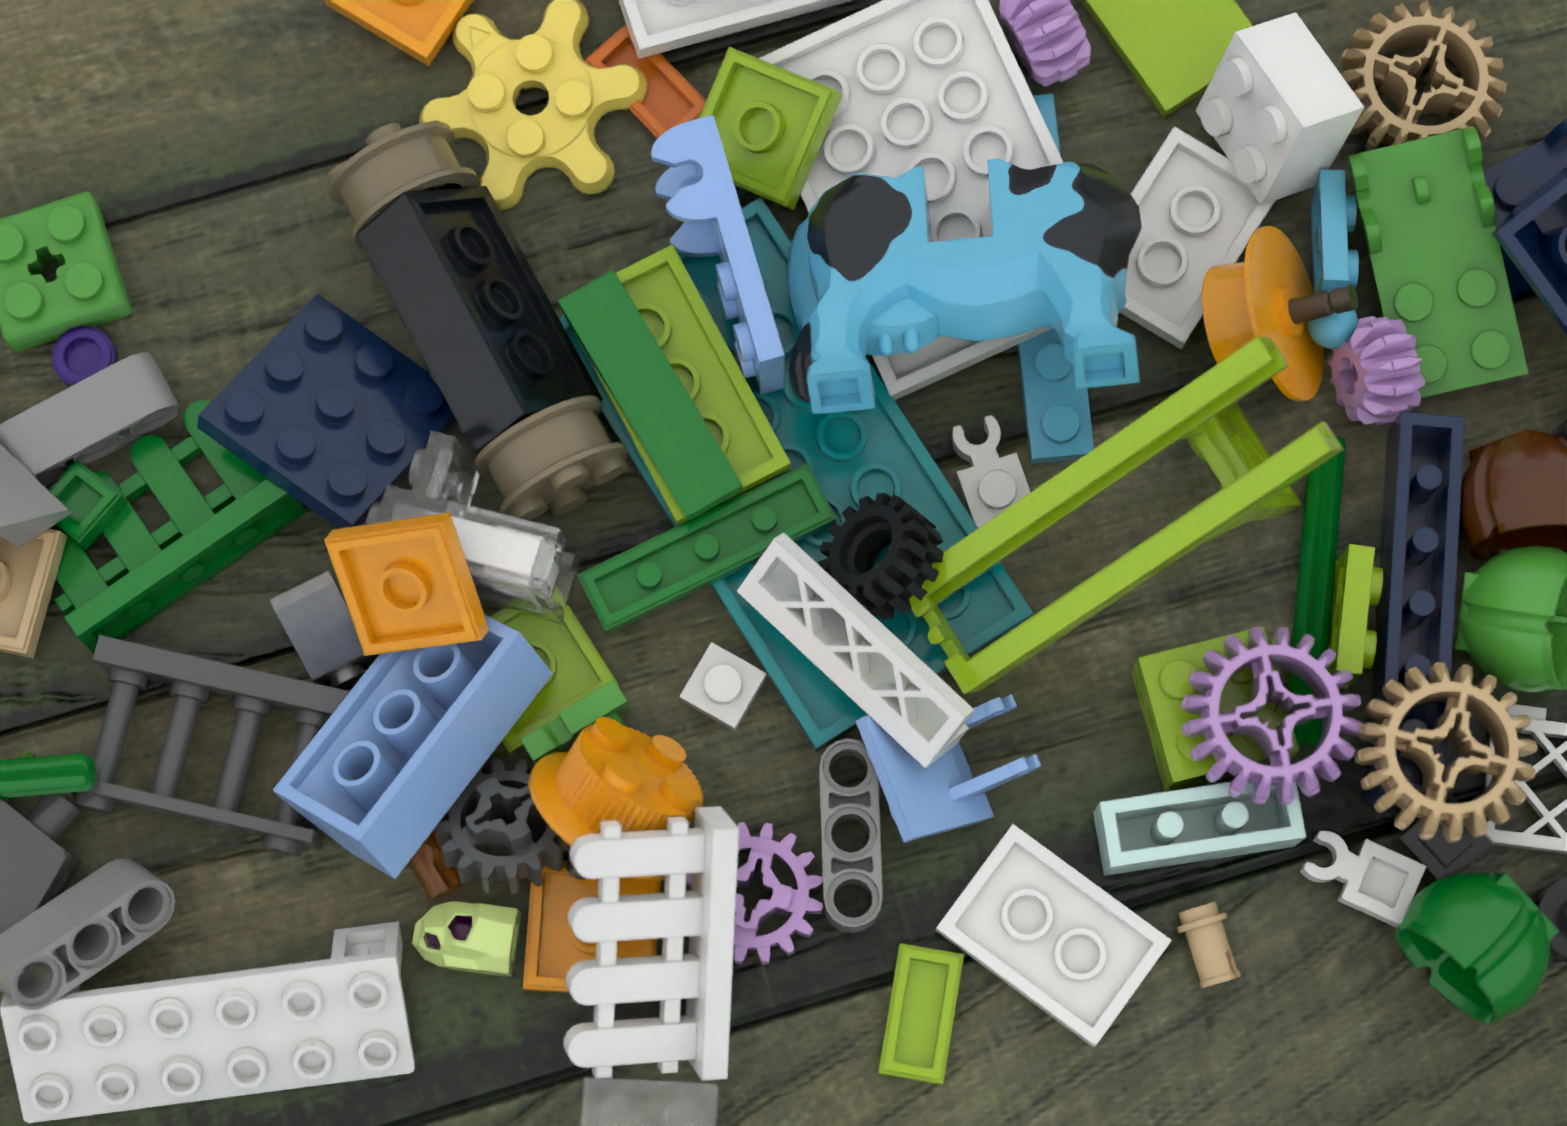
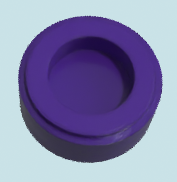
(82, 353)

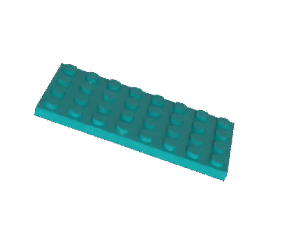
(851, 459)

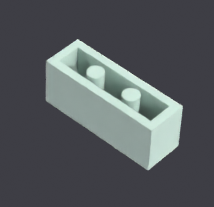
(1192, 827)

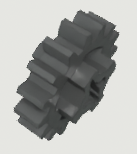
(500, 833)

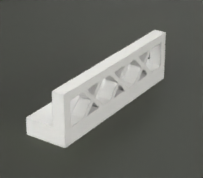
(856, 651)

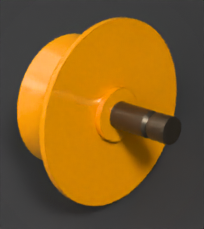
(1273, 300)

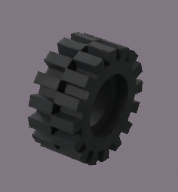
(904, 566)

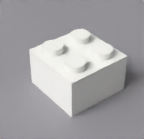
(1278, 108)

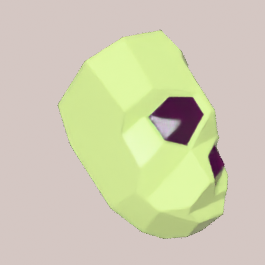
(469, 937)

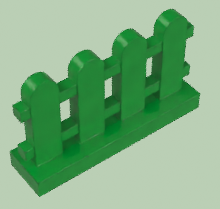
(183, 553)

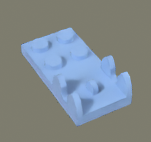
(706, 200)

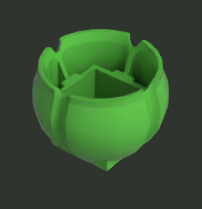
(1518, 618)

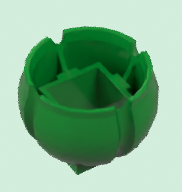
(1479, 941)

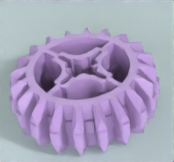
(1268, 688)

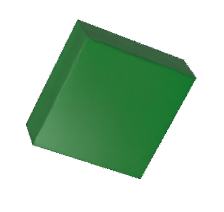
(90, 500)

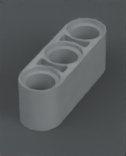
(91, 418)
(853, 804)
(109, 925)

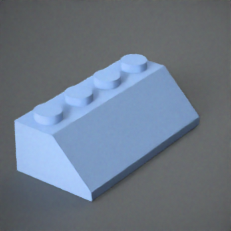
(411, 742)

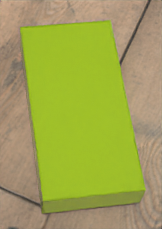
(921, 1014)

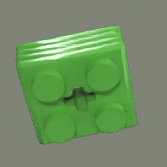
(87, 282)

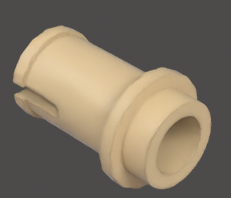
(1209, 944)

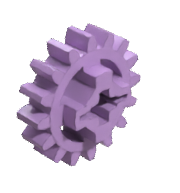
(783, 900)

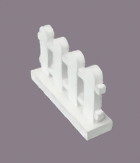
(700, 976)

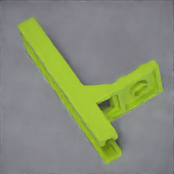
(1218, 431)

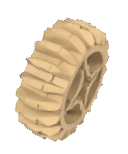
(1397, 76)
(1472, 755)

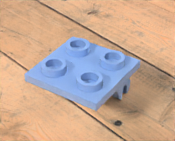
(944, 792)

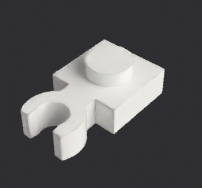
(991, 481)
(1373, 880)

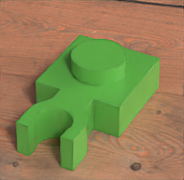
(565, 729)

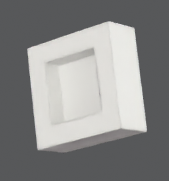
(723, 686)

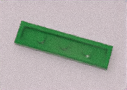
(650, 395)
(705, 548)

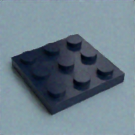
(329, 413)

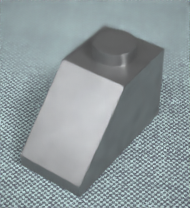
(323, 632)

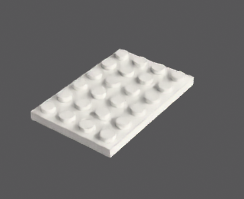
(931, 92)

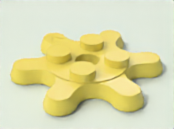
(559, 134)

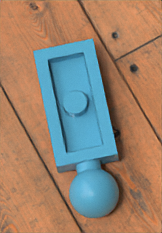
(1333, 263)

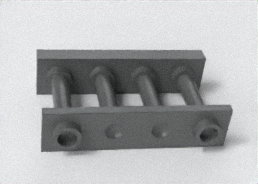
(192, 683)

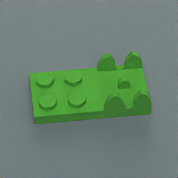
(1437, 259)

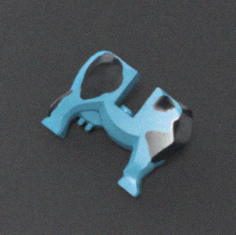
(878, 286)

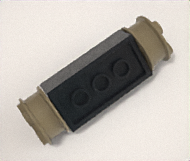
(478, 319)

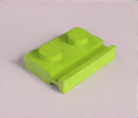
(1354, 589)

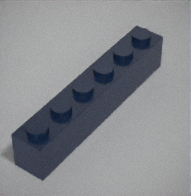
(1418, 565)

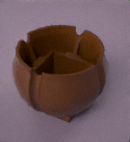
(1515, 494)

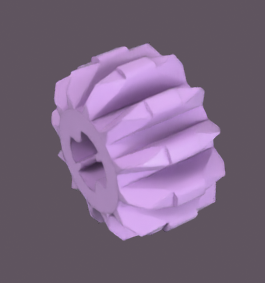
(1046, 38)
(1377, 371)

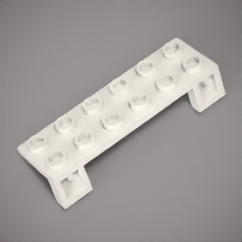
(216, 1033)

